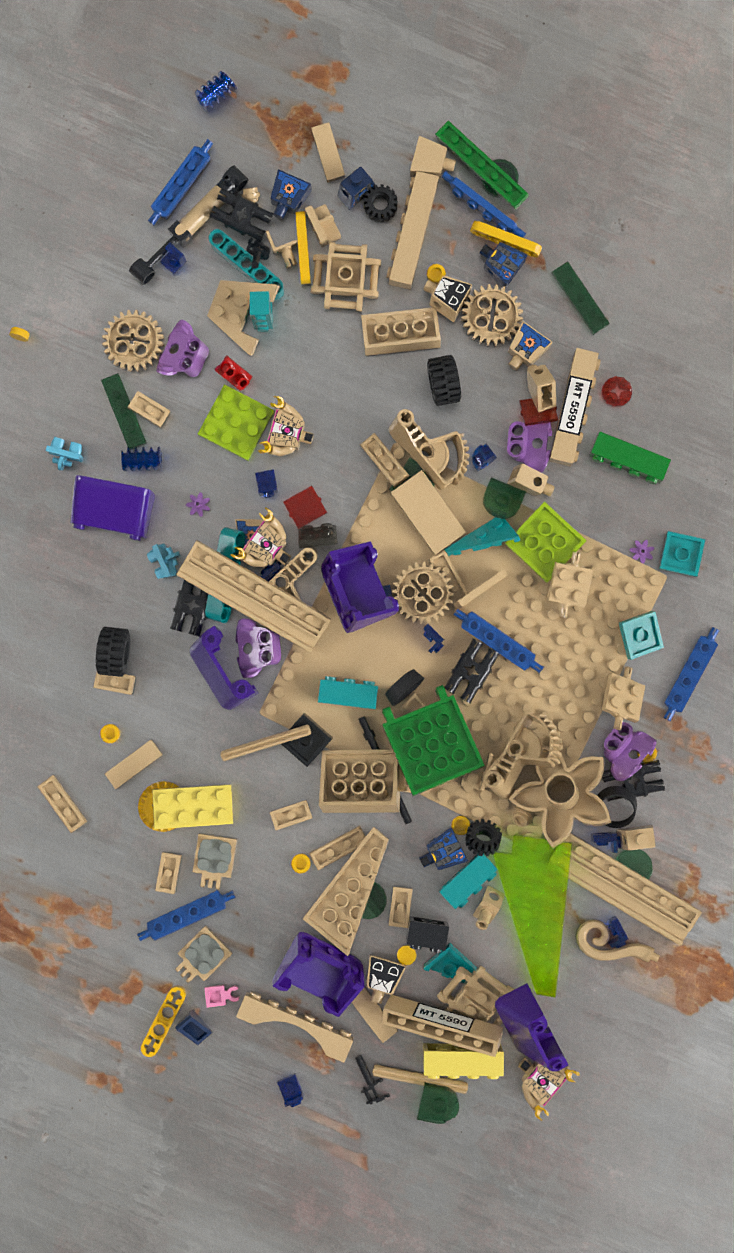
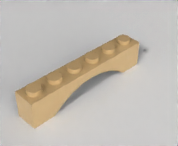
(258, 1010)

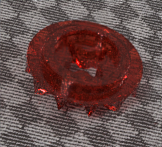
(612, 398)

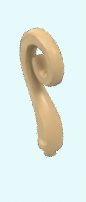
(636, 950)

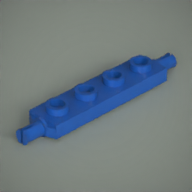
(180, 182)
(477, 202)
(498, 640)
(691, 674)
(186, 915)

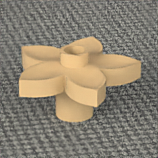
(564, 796)

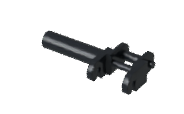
(259, 252)
(369, 1081)

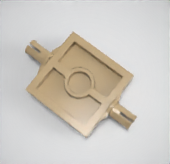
(570, 584)
(623, 698)

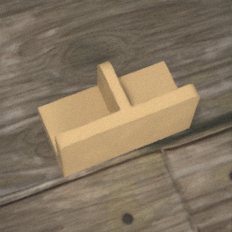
(322, 224)

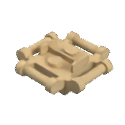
(345, 276)
(476, 995)

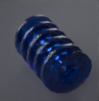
(214, 90)
(141, 459)

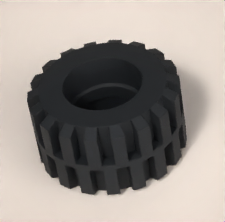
(444, 380)
(112, 651)

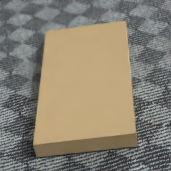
(428, 512)

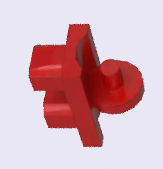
(233, 373)

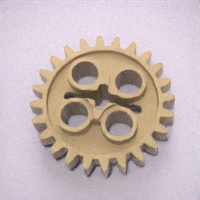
(474, 312)
(136, 324)
(410, 604)

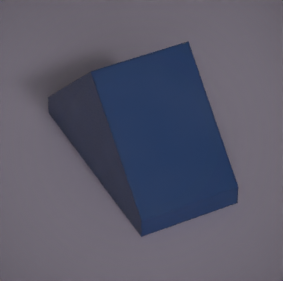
(193, 1027)

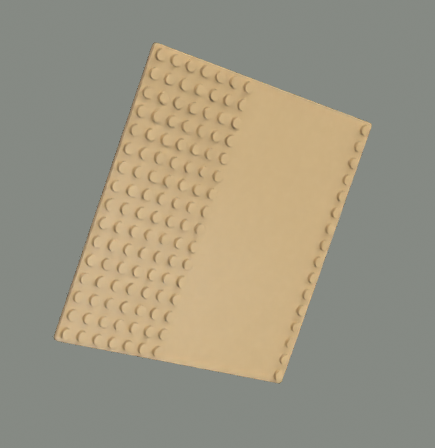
(573, 649)

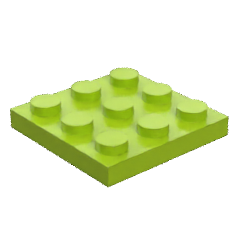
(236, 422)
(545, 540)

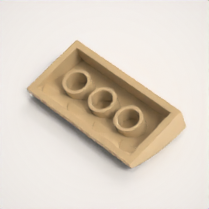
(400, 331)

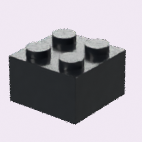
(427, 933)

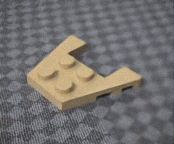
(232, 307)

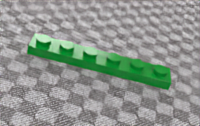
(482, 165)

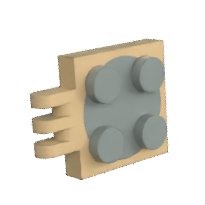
(214, 858)
(203, 955)

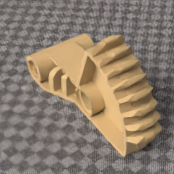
(414, 441)
(295, 569)
(509, 765)

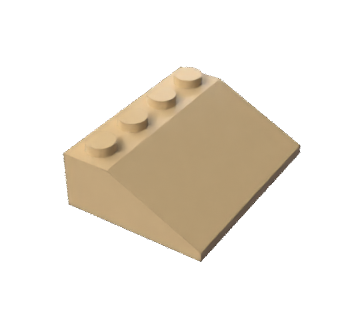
(359, 781)

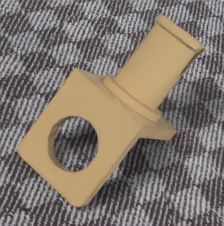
(285, 251)
(488, 908)

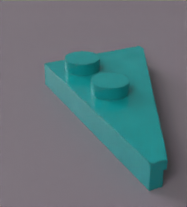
(487, 535)
(448, 962)

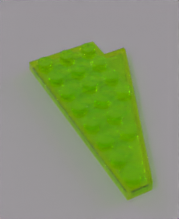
(536, 893)

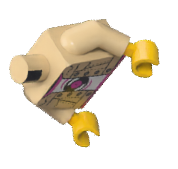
(286, 430)
(265, 544)
(542, 1084)

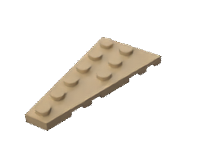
(343, 902)

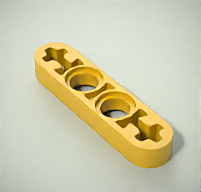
(497, 235)
(303, 247)
(166, 1022)

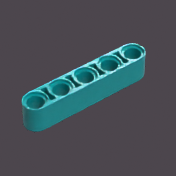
(240, 257)
(228, 539)

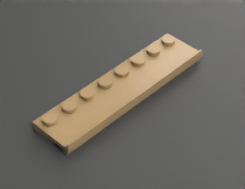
(253, 596)
(630, 891)

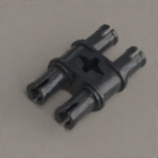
(231, 220)
(181, 609)
(475, 681)
(640, 787)

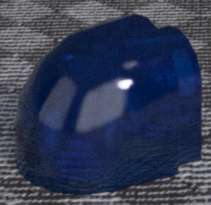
(482, 457)

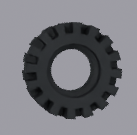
(377, 192)
(486, 829)

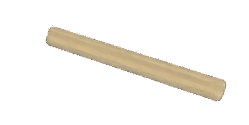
(265, 742)
(417, 1078)

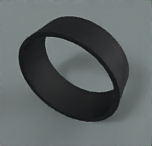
(404, 687)
(622, 792)

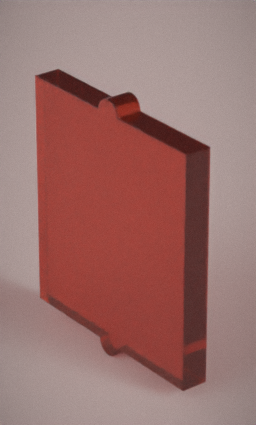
(532, 416)
(305, 507)

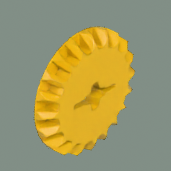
(146, 801)

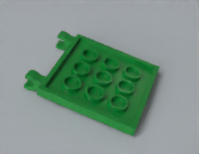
(432, 743)

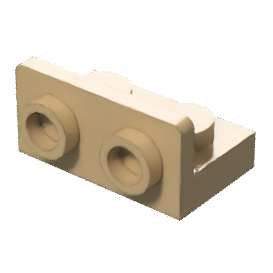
(476, 778)

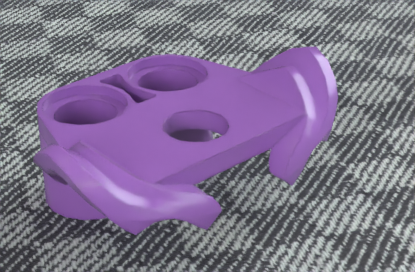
(187, 354)
(529, 455)
(252, 663)
(621, 764)

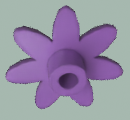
(202, 502)
(639, 554)

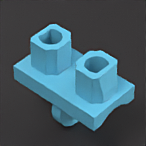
(56, 449)
(166, 559)

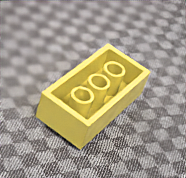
(192, 806)
(455, 1061)

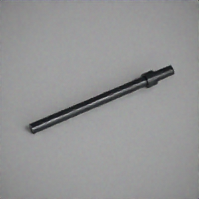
(369, 735)

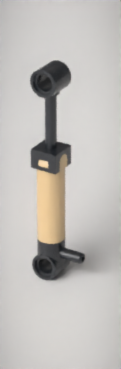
(182, 230)

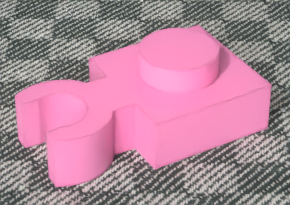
(217, 995)

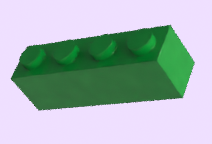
(630, 458)

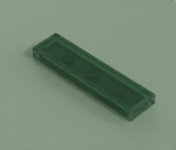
(580, 298)
(125, 417)

